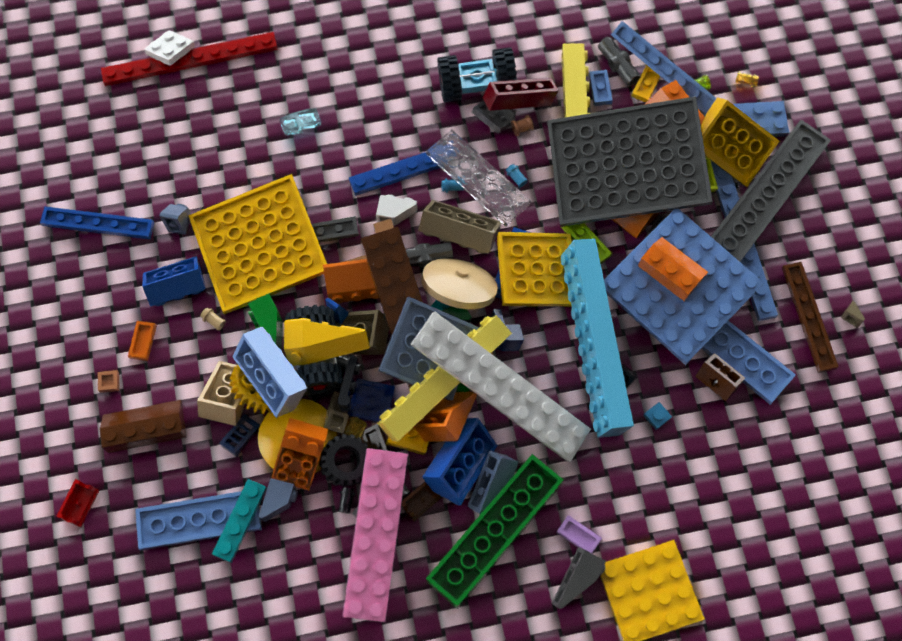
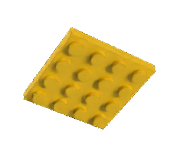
(532, 268)
(650, 592)

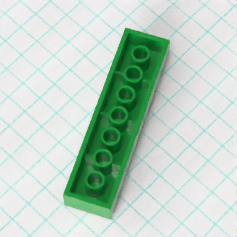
(494, 531)

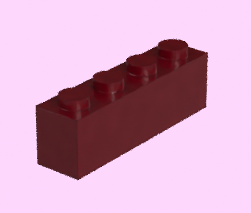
(520, 94)

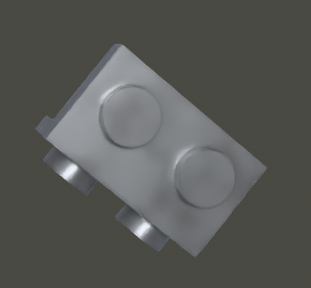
(497, 120)

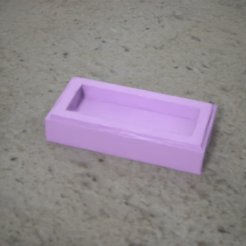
(578, 534)

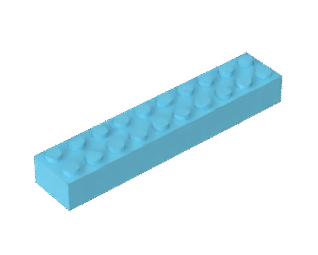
(596, 339)

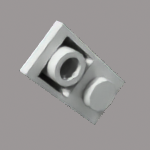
(395, 208)

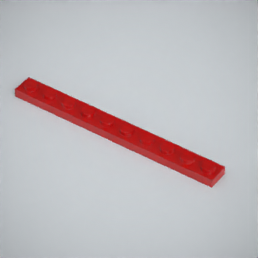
(194, 58)

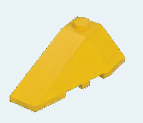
(314, 342)

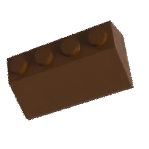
(142, 426)

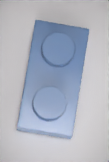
(600, 87)

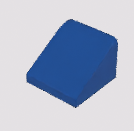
(339, 312)

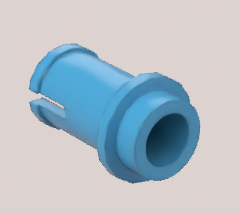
(514, 172)
(450, 185)

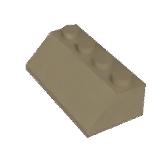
(459, 226)

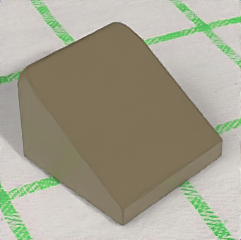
(853, 315)

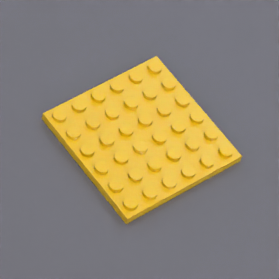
(258, 243)

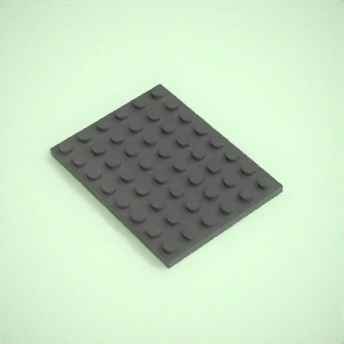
(629, 162)

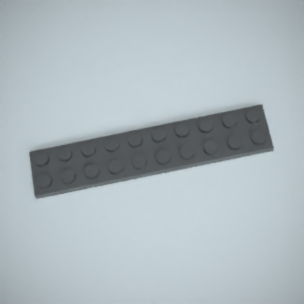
(770, 190)

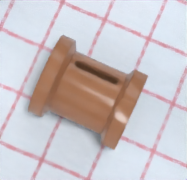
(522, 125)

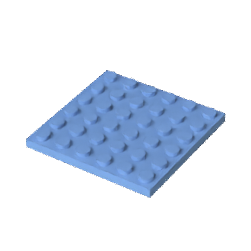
(678, 323)

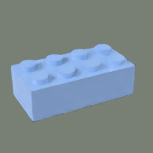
(269, 371)

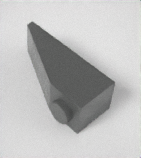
(580, 575)

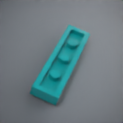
(239, 521)

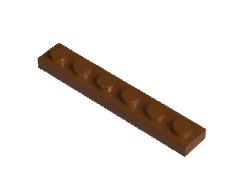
(810, 317)

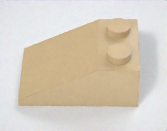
(216, 399)

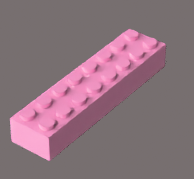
(375, 535)

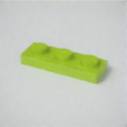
(581, 231)

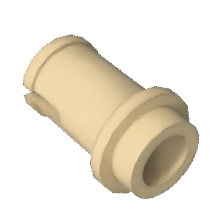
(212, 318)

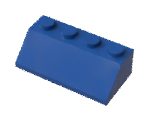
(460, 462)

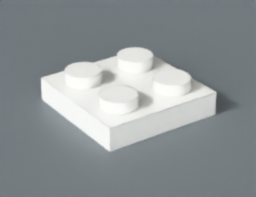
(169, 47)

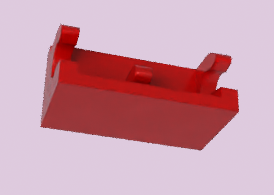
(77, 503)

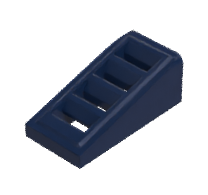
(235, 431)

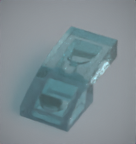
(297, 121)

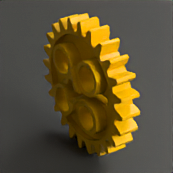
(243, 389)

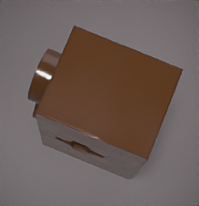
(720, 377)

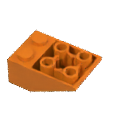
(446, 418)
(299, 453)

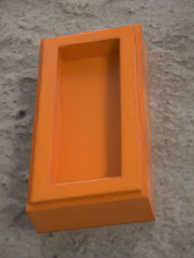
(142, 340)

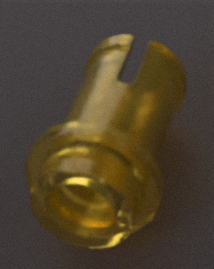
(748, 79)

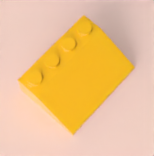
(735, 141)

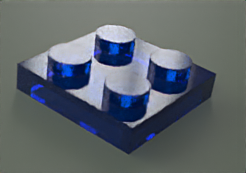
(371, 400)

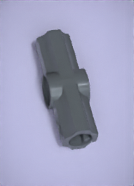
(619, 61)
(426, 253)

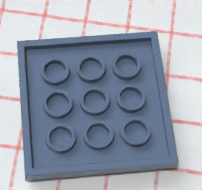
(401, 358)

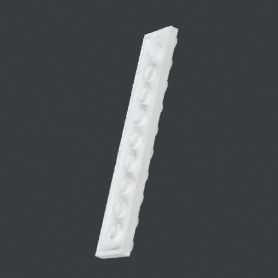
(500, 386)

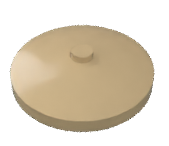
(459, 283)

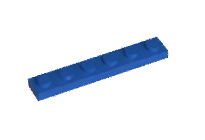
(392, 173)
(97, 222)

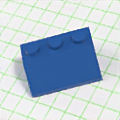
(173, 281)

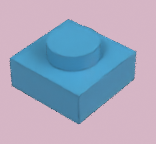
(657, 416)

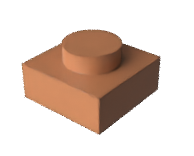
(108, 381)

